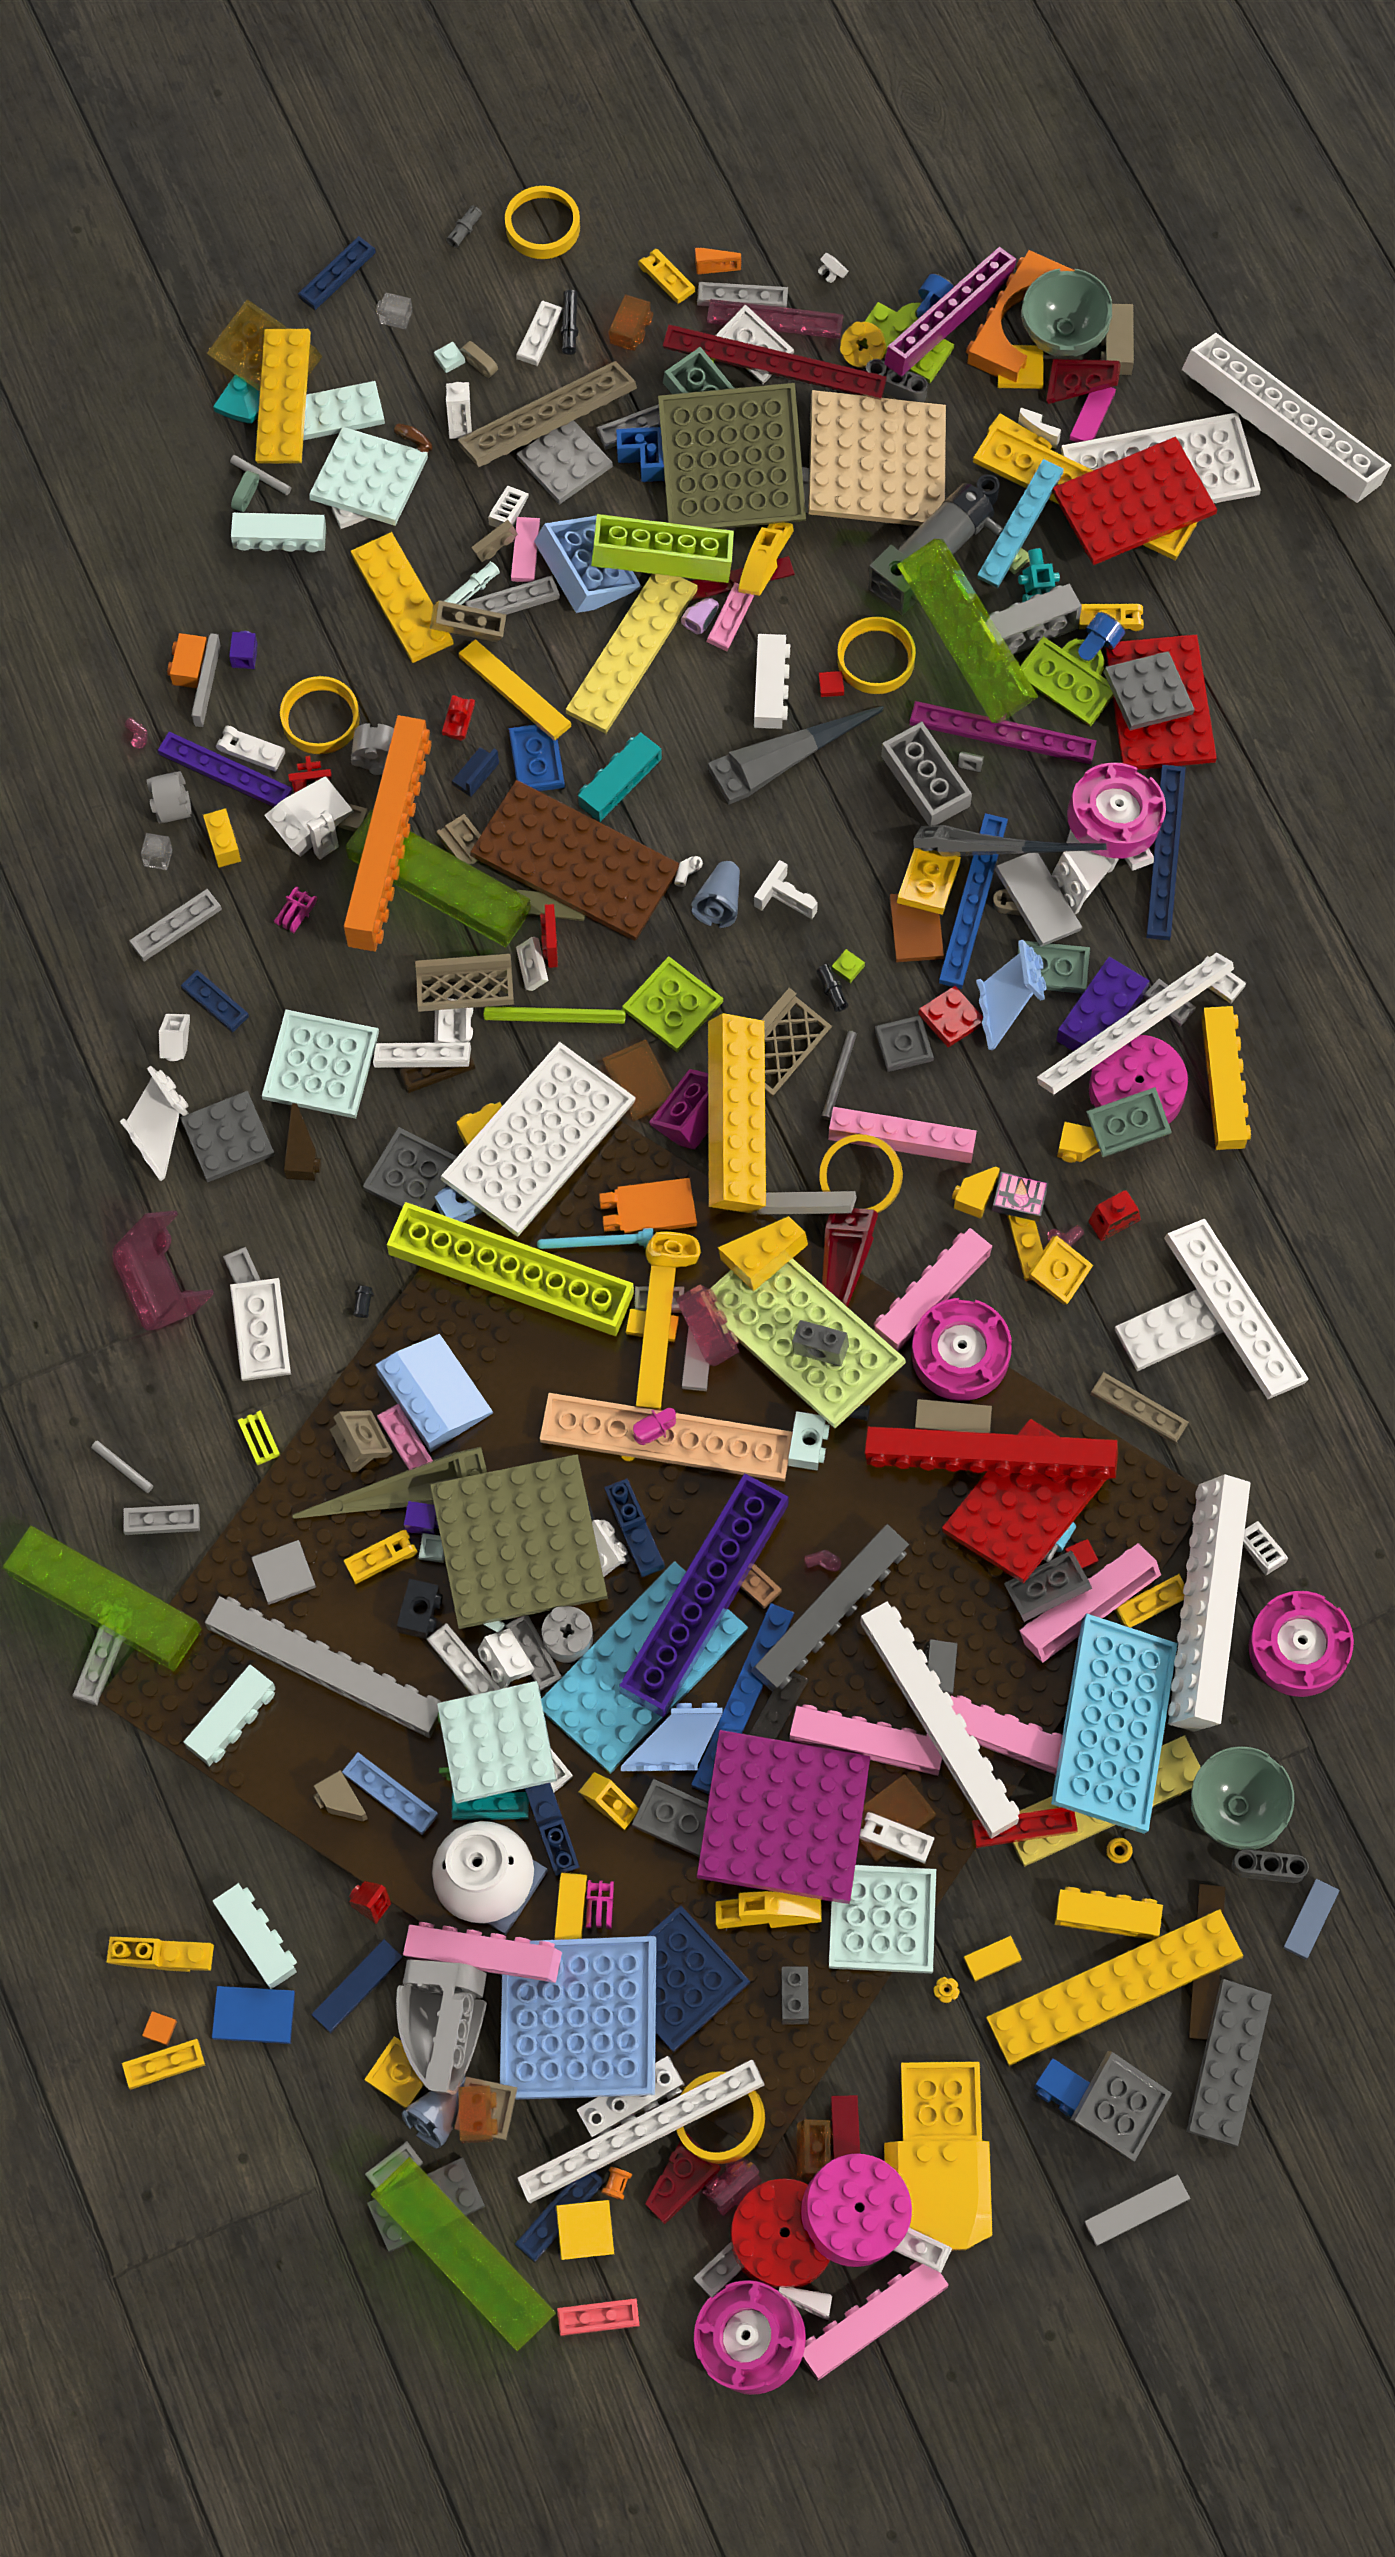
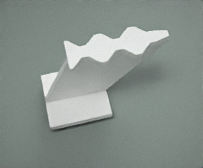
(1080, 873)
(155, 1121)

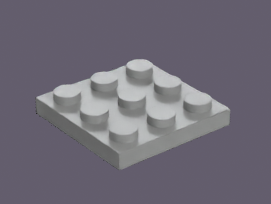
(564, 461)

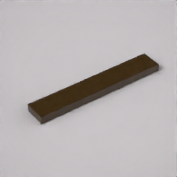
(1206, 1987)

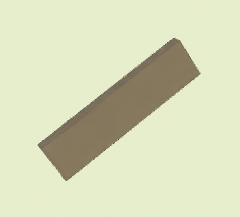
(1139, 1408)

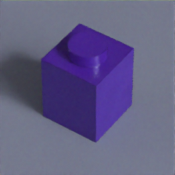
(243, 650)
(420, 1518)

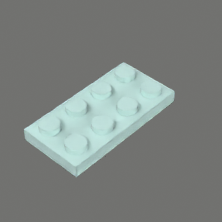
(345, 407)

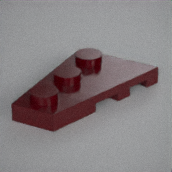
(1081, 377)
(679, 2182)

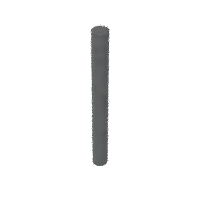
(838, 1076)

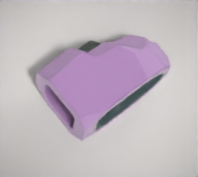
(700, 615)

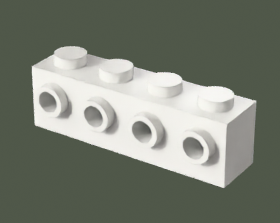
(770, 681)
(607, 2112)

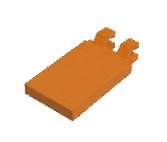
(650, 1205)

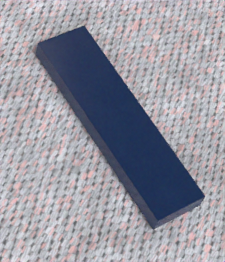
(336, 273)
(357, 1986)
(545, 2228)

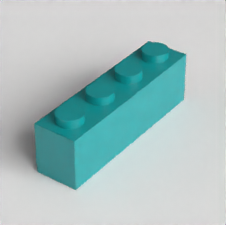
(619, 776)

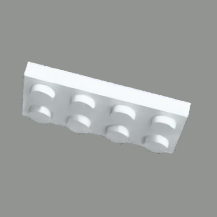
(1167, 1330)

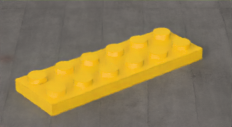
(283, 396)
(400, 596)

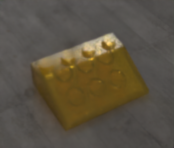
(242, 343)

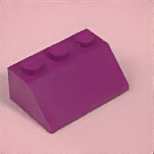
(685, 1118)

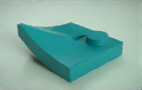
(239, 401)

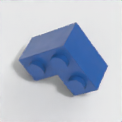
(642, 446)

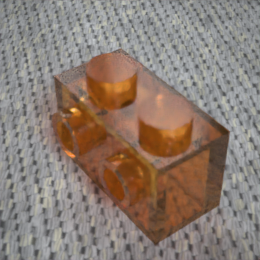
(630, 322)
(476, 2114)
(813, 2146)

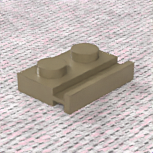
(459, 838)

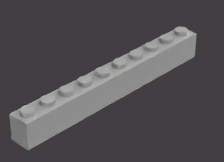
(324, 1666)

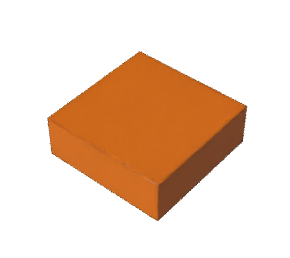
(159, 2028)

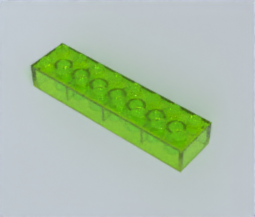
(967, 630)
(453, 886)
(102, 1598)
(463, 2253)

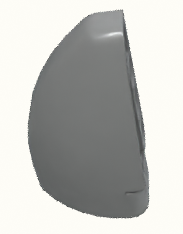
(440, 2020)

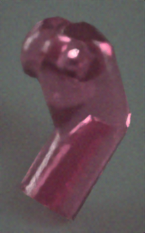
(140, 733)
(1070, 1237)
(823, 1558)

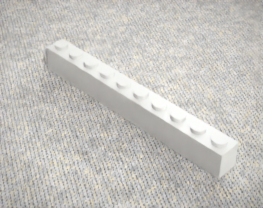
(940, 1720)

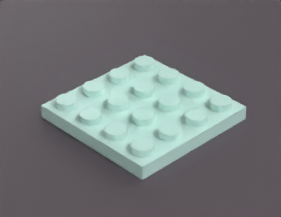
(368, 476)
(320, 1063)
(496, 1742)
(886, 1921)

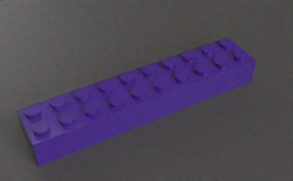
(703, 1595)

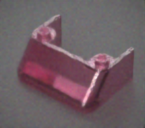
(148, 1275)

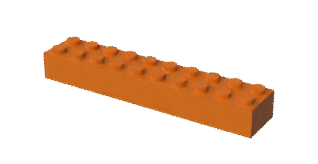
(386, 834)

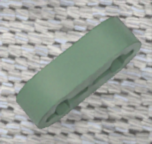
(245, 491)

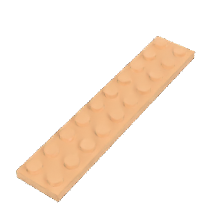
(690, 1442)

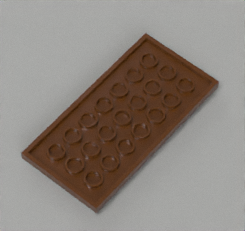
(575, 860)

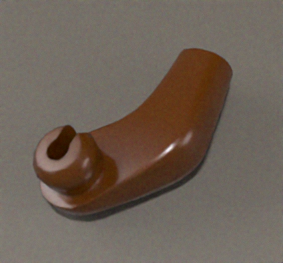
(413, 435)

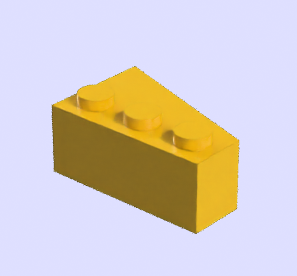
(764, 1251)

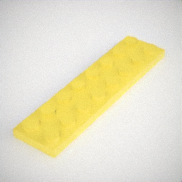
(631, 650)
(1174, 1777)

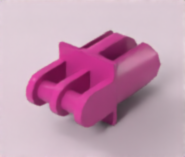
(295, 911)
(654, 1426)
(600, 1902)

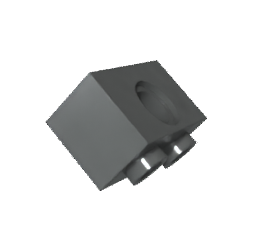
(820, 1343)
(795, 1995)

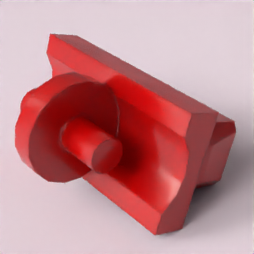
(458, 718)
(300, 780)

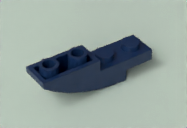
(634, 1528)
(552, 1828)

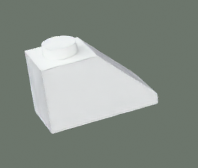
(174, 1036)

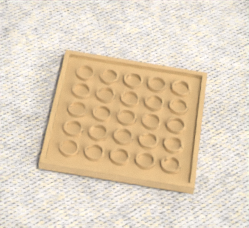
(876, 458)

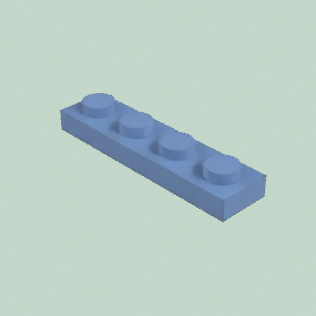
(390, 1793)

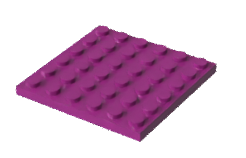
(784, 1817)

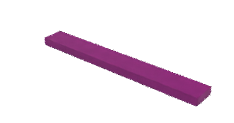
(1003, 733)

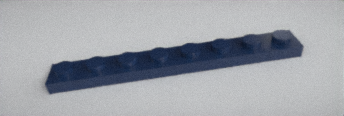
(1166, 855)

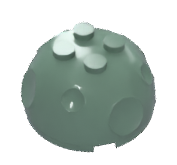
(1067, 312)
(1242, 1798)

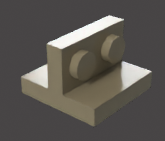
(359, 1438)
(505, 2103)

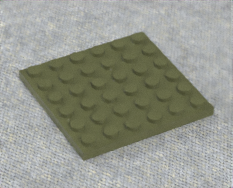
(732, 457)
(518, 1541)

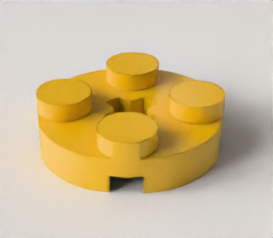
(857, 333)

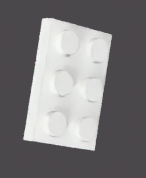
(751, 329)

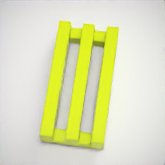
(251, 1420)

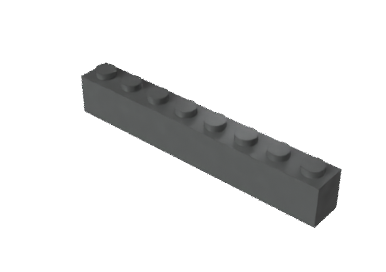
(829, 1608)

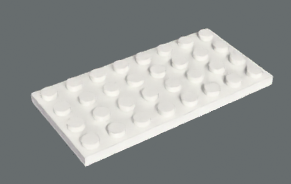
(1211, 444)
(538, 1139)

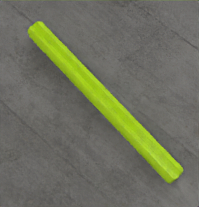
(554, 1015)

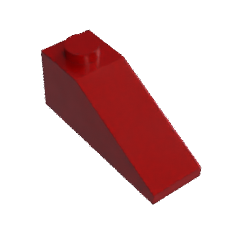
(370, 1900)

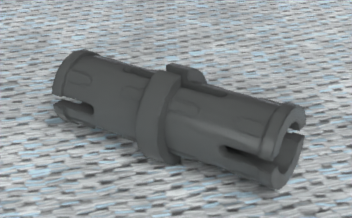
(464, 226)

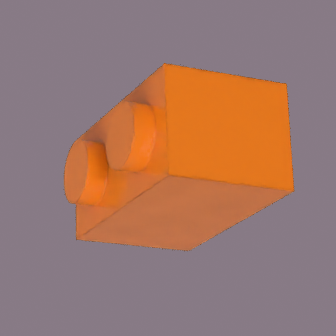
(187, 660)

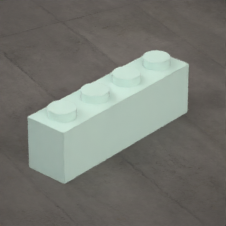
(278, 532)
(230, 1715)
(254, 1935)

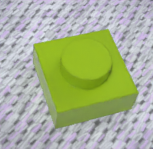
(848, 966)

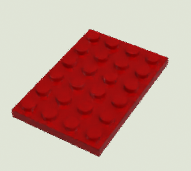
(1134, 500)
(1175, 741)
(1018, 1516)

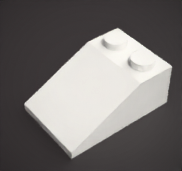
(293, 813)

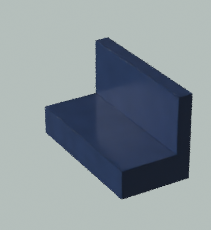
(476, 771)

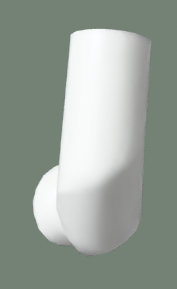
(686, 868)

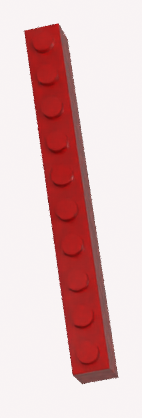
(991, 1452)

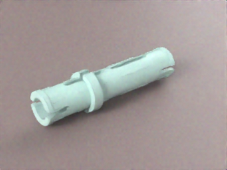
(477, 582)

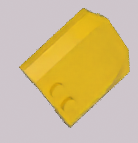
(946, 2188)

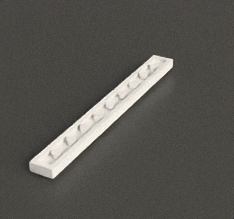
(1135, 1023)
(641, 2131)

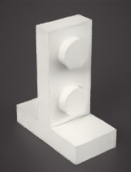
(458, 409)
(784, 892)

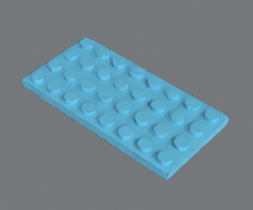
(588, 1697)
(1114, 1724)

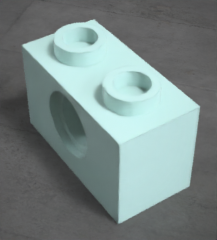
(808, 1455)

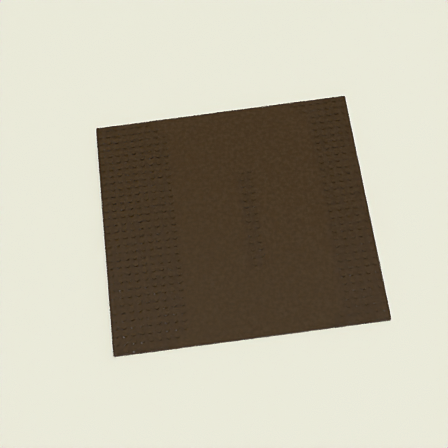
(515, 1362)

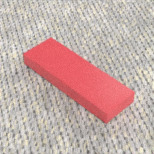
(598, 2317)

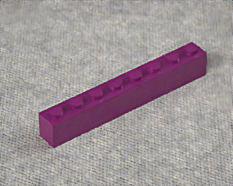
(949, 311)

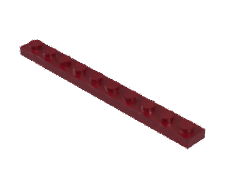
(776, 362)

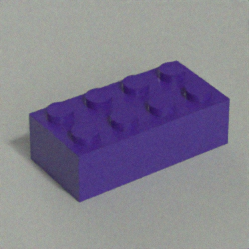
(1105, 1001)

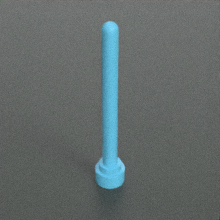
(643, 1238)

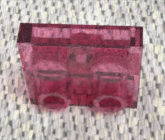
(732, 2185)

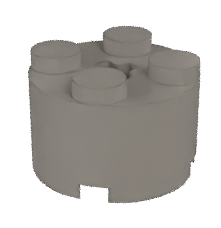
(371, 747)
(169, 797)
(559, 1622)

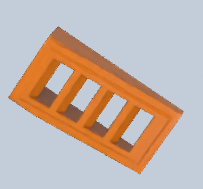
(716, 261)

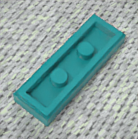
(499, 1806)

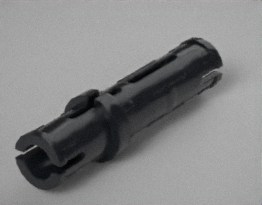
(569, 314)

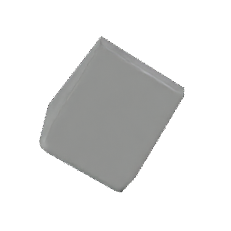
(970, 761)

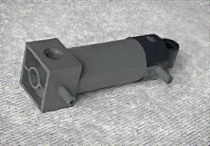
(954, 521)

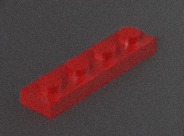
(1029, 1827)

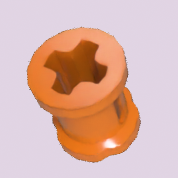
(616, 2183)

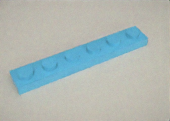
(1020, 523)

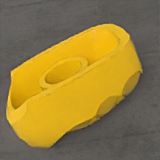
(672, 1250)

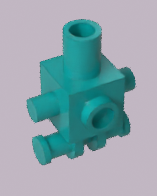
(1038, 576)

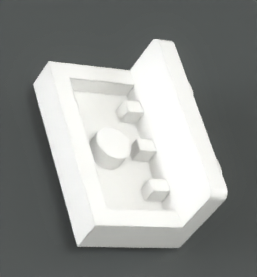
(453, 1025)
(610, 1550)
(504, 1657)

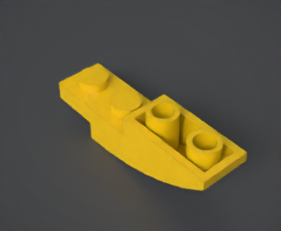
(762, 557)
(767, 1907)
(160, 1954)

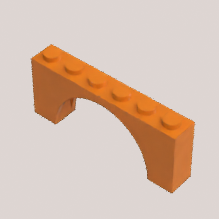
(991, 348)

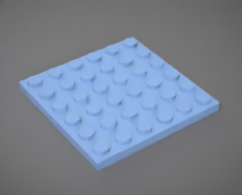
(587, 2029)

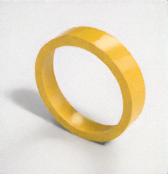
(542, 251)
(876, 624)
(315, 684)
(898, 1174)
(744, 2147)

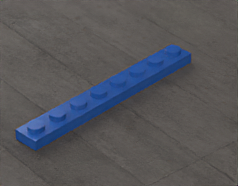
(971, 908)
(745, 1690)

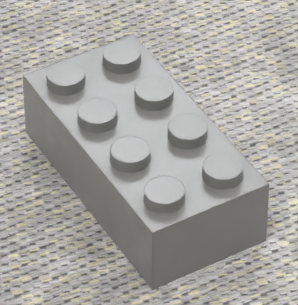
(1041, 616)
(926, 774)

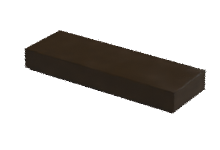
(421, 1077)

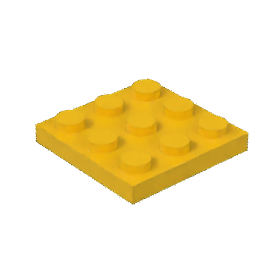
(941, 2101)

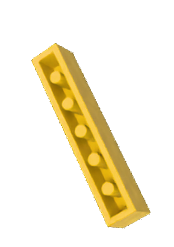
(1224, 1078)

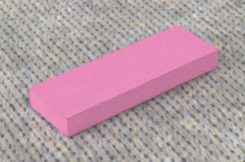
(525, 550)
(730, 618)
(404, 1437)

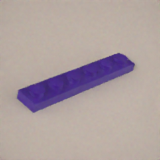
(223, 770)

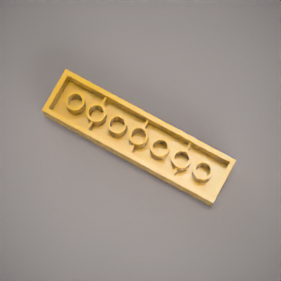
(736, 1113)

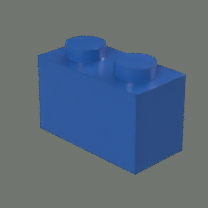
(1061, 2086)

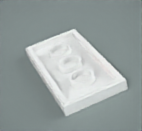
(260, 1329)

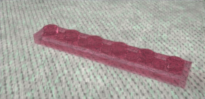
(780, 318)

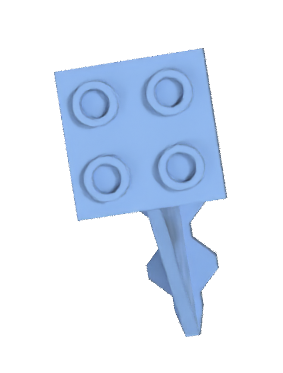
(1009, 991)
(677, 1741)

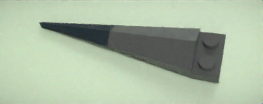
(754, 766)
(961, 842)

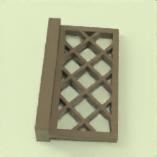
(464, 971)
(774, 1018)

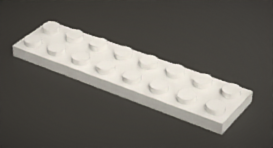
(1236, 1309)

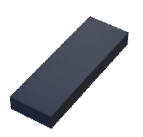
(214, 1001)

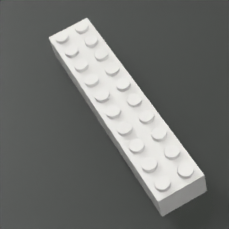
(1286, 417)
(1209, 1603)

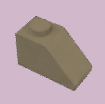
(338, 1797)

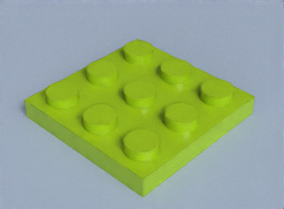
(672, 1004)

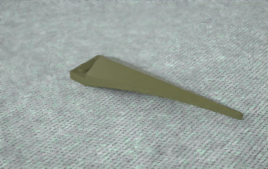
(404, 1487)

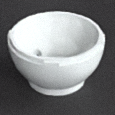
(494, 1887)

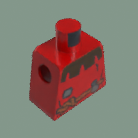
(1117, 1214)

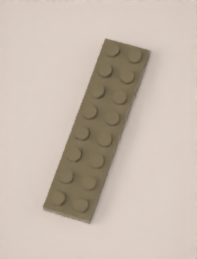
(547, 414)

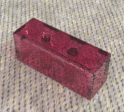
(708, 1325)

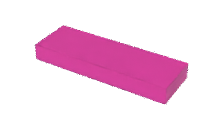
(1092, 415)

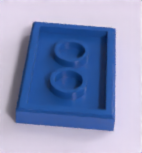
(536, 758)
(253, 2015)

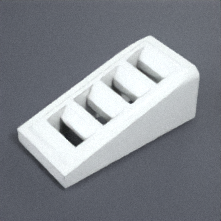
(495, 518)
(1266, 1567)
(811, 2301)

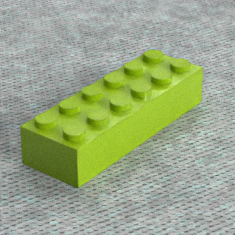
(662, 548)

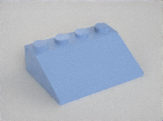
(568, 552)
(433, 1391)

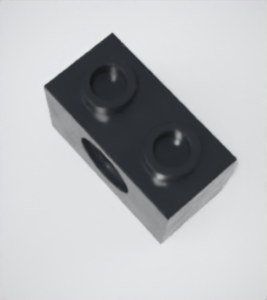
(419, 1594)

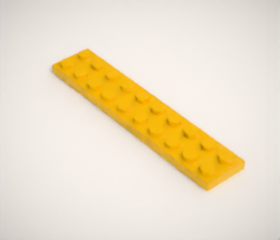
(1019, 459)
(1114, 1987)

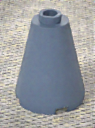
(718, 896)
(433, 2116)

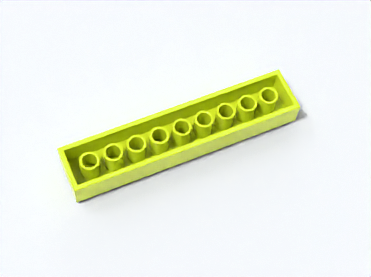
(510, 1269)

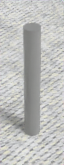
(266, 478)
(122, 1466)

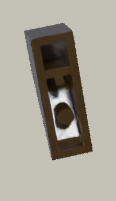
(301, 1155)

